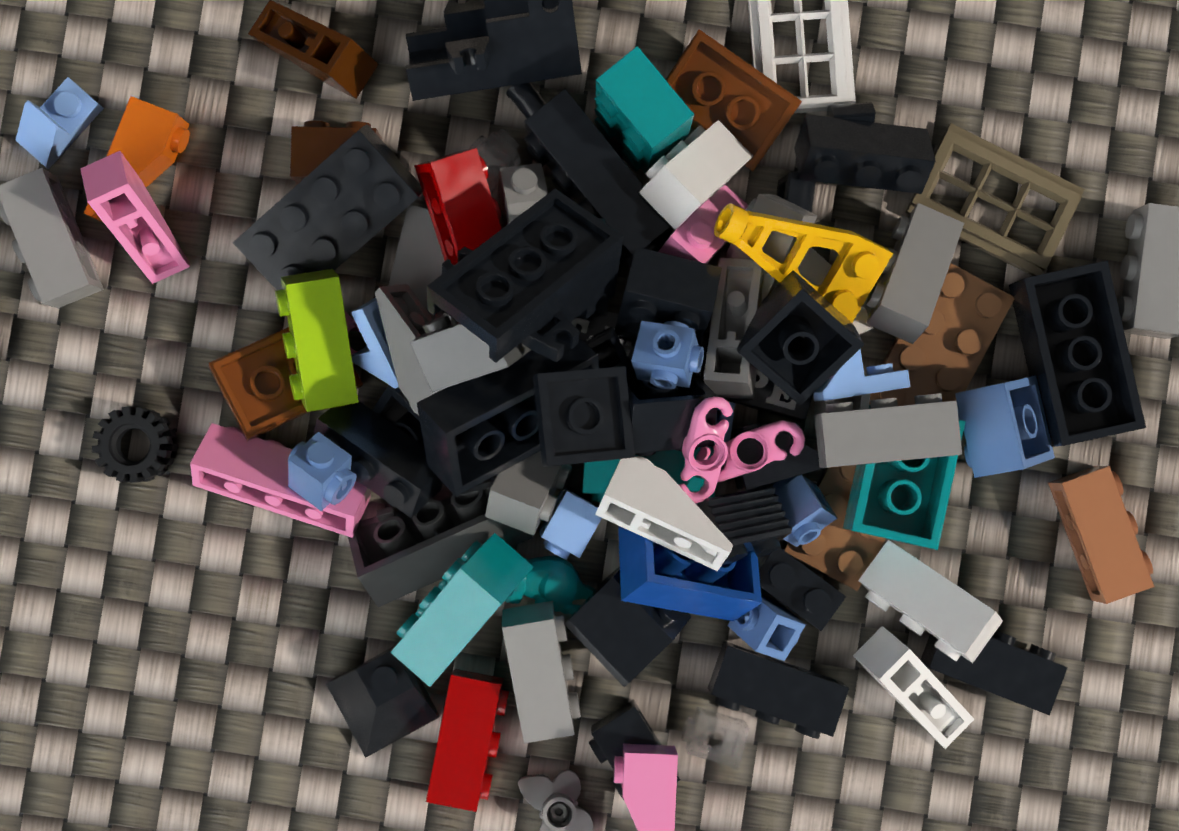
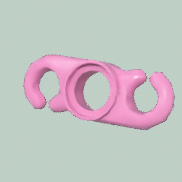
(699, 431)
(771, 452)

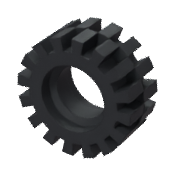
(110, 444)

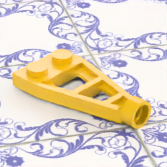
(850, 276)

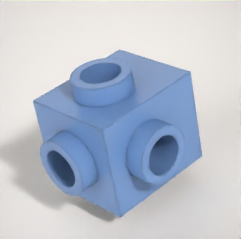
(667, 354)

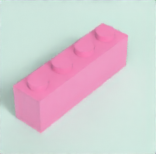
(258, 476)

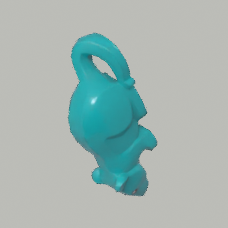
(553, 581)

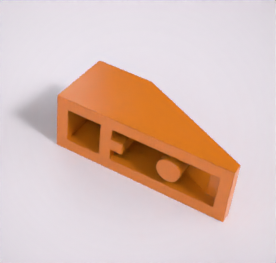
(148, 140)

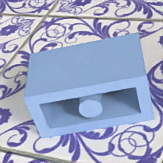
(570, 525)

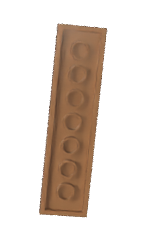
(937, 363)

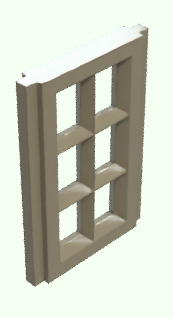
(1016, 169)

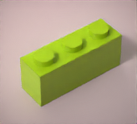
(317, 340)

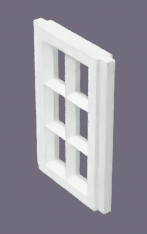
(838, 53)

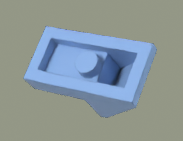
(56, 124)
(376, 355)
(851, 381)

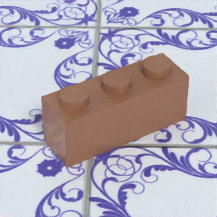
(1102, 534)

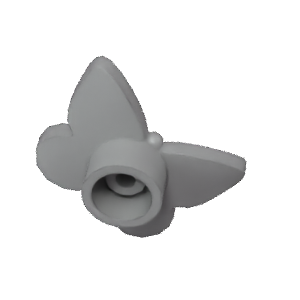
(556, 801)

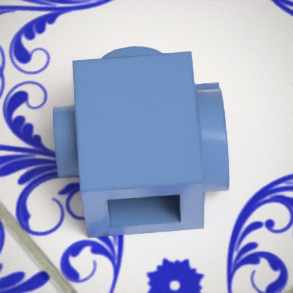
(320, 471)
(804, 508)
(769, 629)

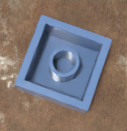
(1004, 427)

